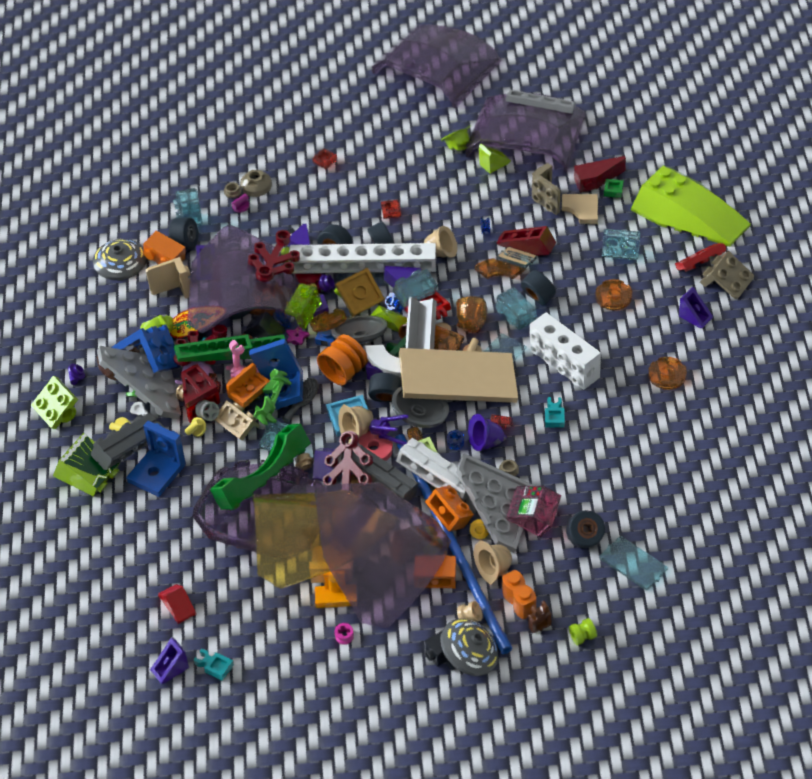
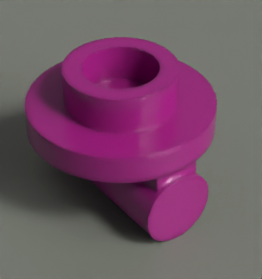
(241, 204)

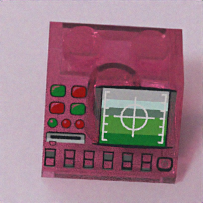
(534, 508)

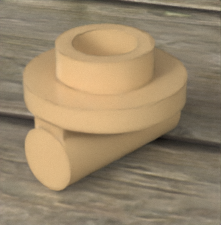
(473, 346)

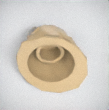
(445, 242)
(354, 419)
(491, 560)

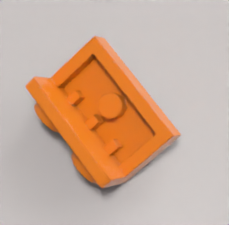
(246, 386)

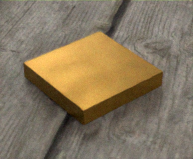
(360, 292)

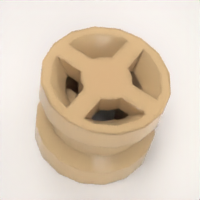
(471, 611)

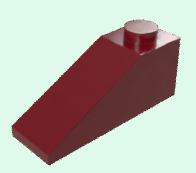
(594, 174)
(530, 240)

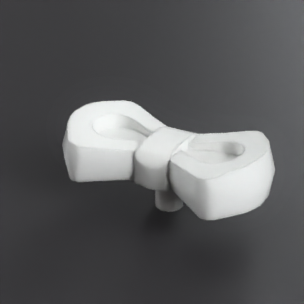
(138, 409)

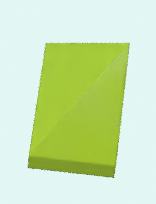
(392, 318)

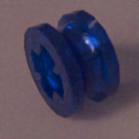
(485, 225)
(455, 445)

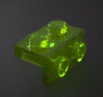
(304, 304)

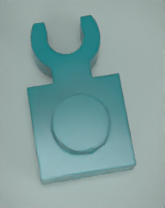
(554, 414)
(215, 665)

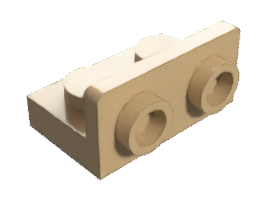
(235, 420)

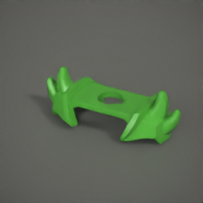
(273, 386)

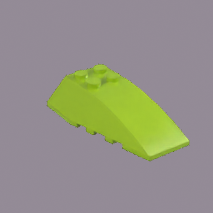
(689, 206)

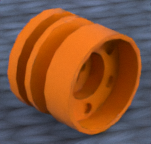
(342, 359)

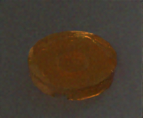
(613, 294)
(328, 321)
(667, 373)

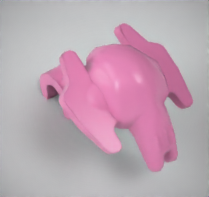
(235, 368)

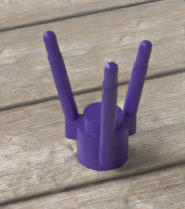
(382, 428)

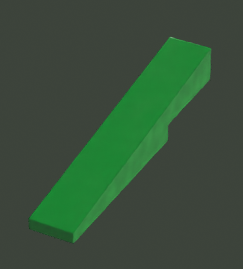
(219, 348)

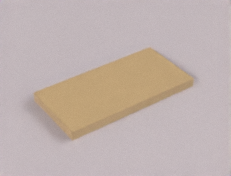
(457, 375)

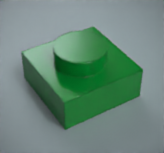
(613, 188)

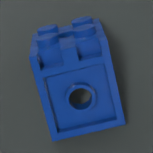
(153, 341)
(288, 363)
(164, 456)

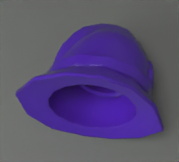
(484, 433)

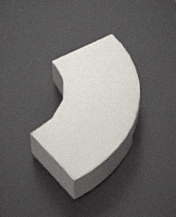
(382, 359)

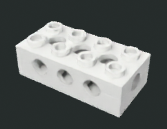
(565, 351)

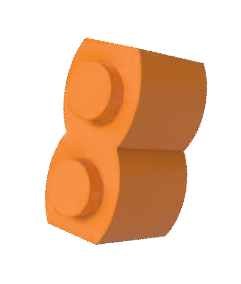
(518, 593)

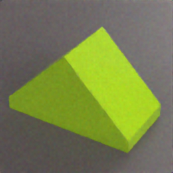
(491, 158)

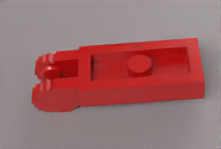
(701, 256)

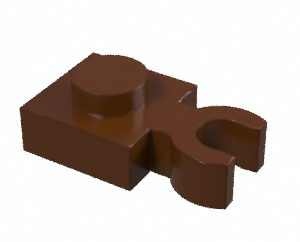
(539, 618)

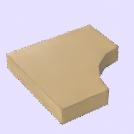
(582, 206)

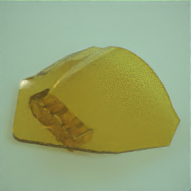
(288, 538)

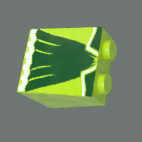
(82, 470)

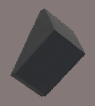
(264, 326)

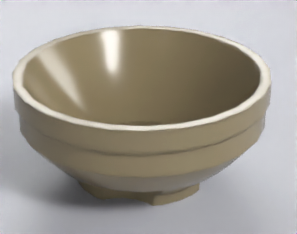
(258, 186)

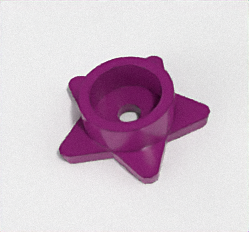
(297, 336)

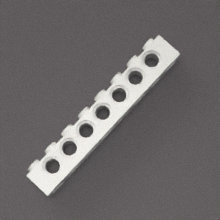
(356, 257)

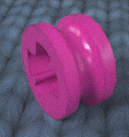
(342, 628)

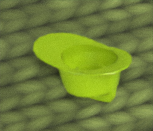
(457, 140)

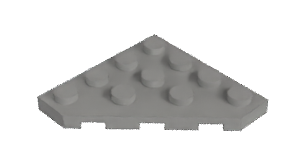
(135, 370)
(492, 494)

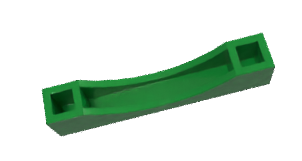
(287, 445)

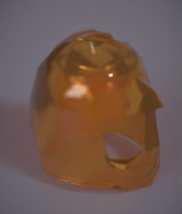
(471, 313)

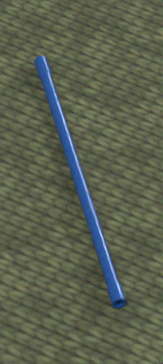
(499, 636)

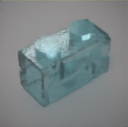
(188, 205)
(418, 286)
(515, 308)

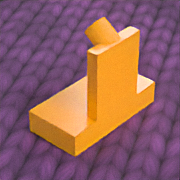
(330, 594)

